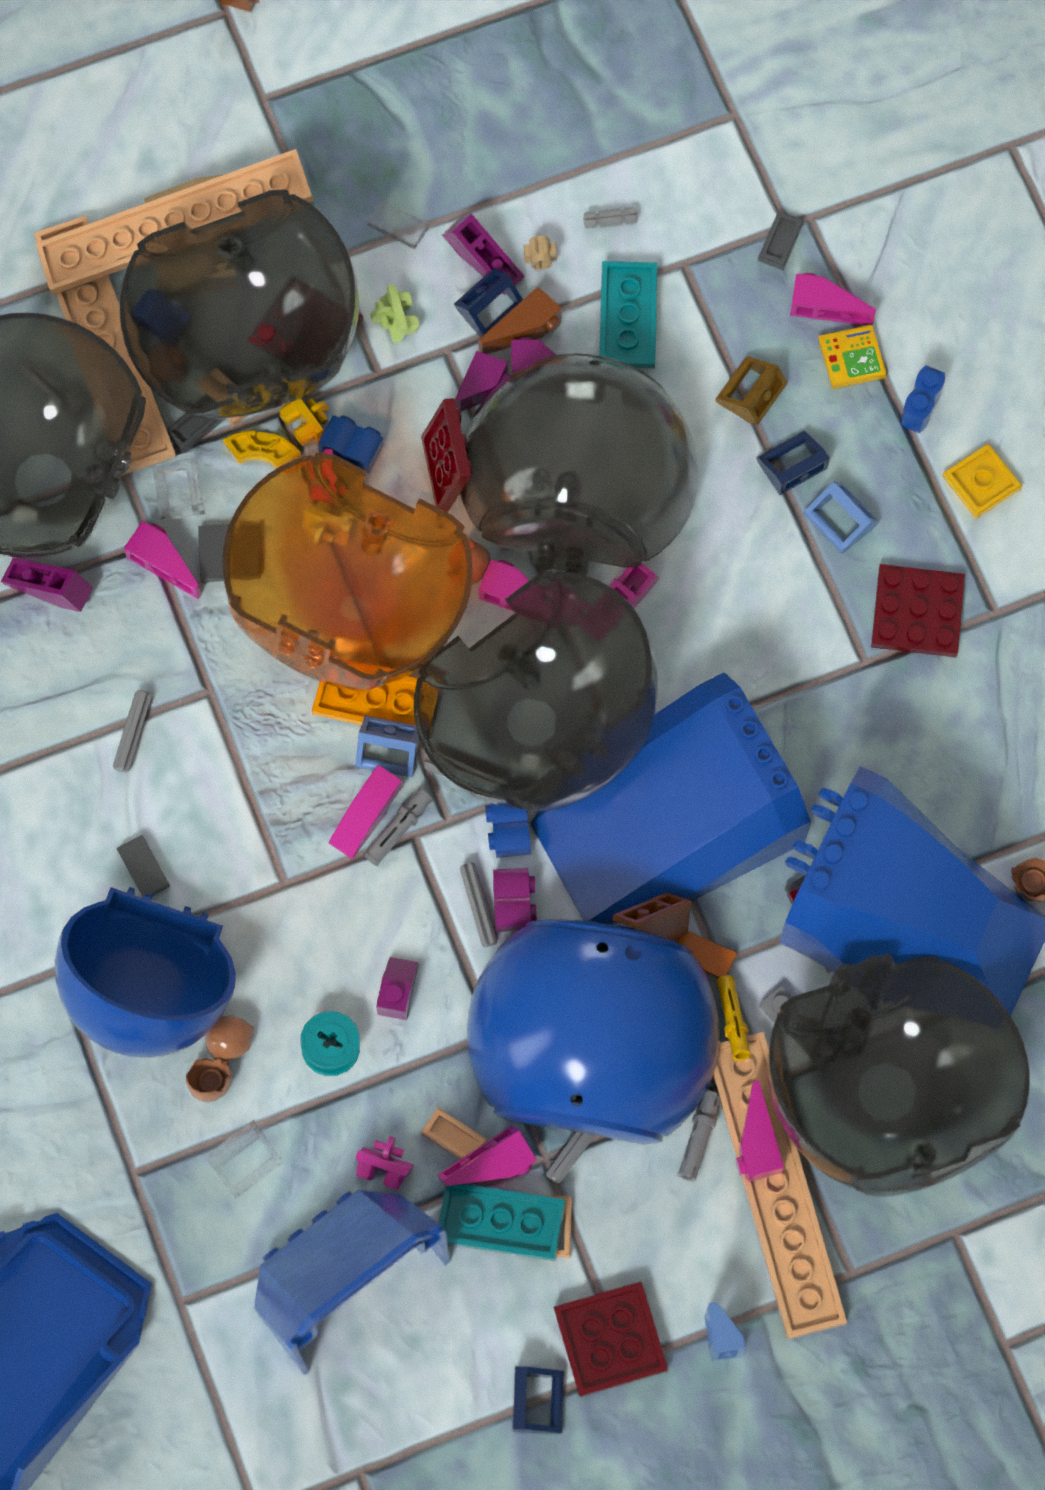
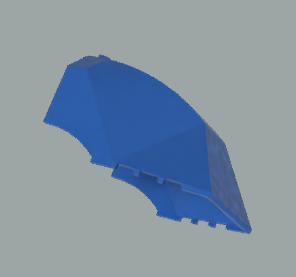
(906, 891)

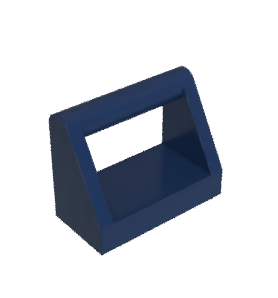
(482, 295)
(801, 471)
(520, 1394)

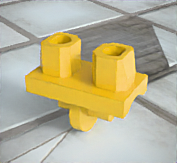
(311, 429)

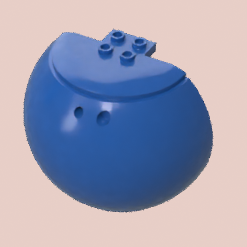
(616, 1026)

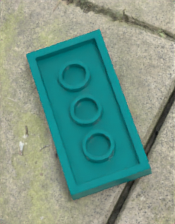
(629, 312)
(502, 1221)

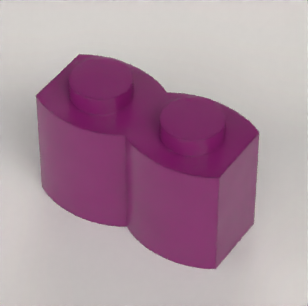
(512, 899)

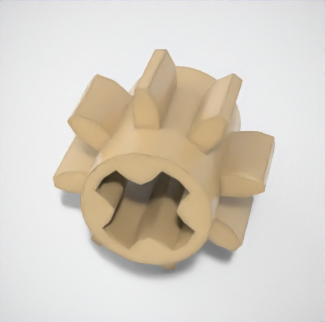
(540, 252)

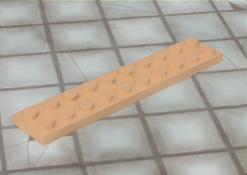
(110, 242)
(98, 310)
(781, 1205)

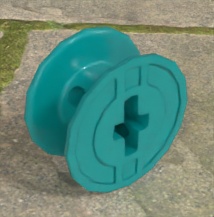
(330, 1060)

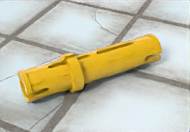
(735, 1027)

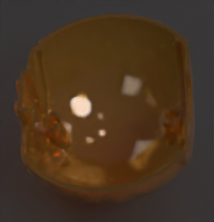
(344, 574)

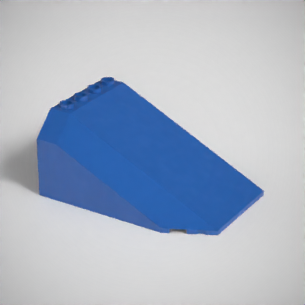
(686, 812)
(337, 1260)
(64, 1334)

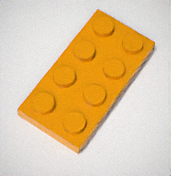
(386, 702)

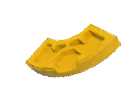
(261, 446)

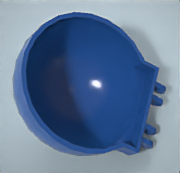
(142, 975)

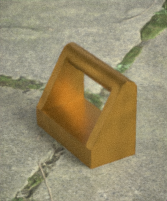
(760, 396)

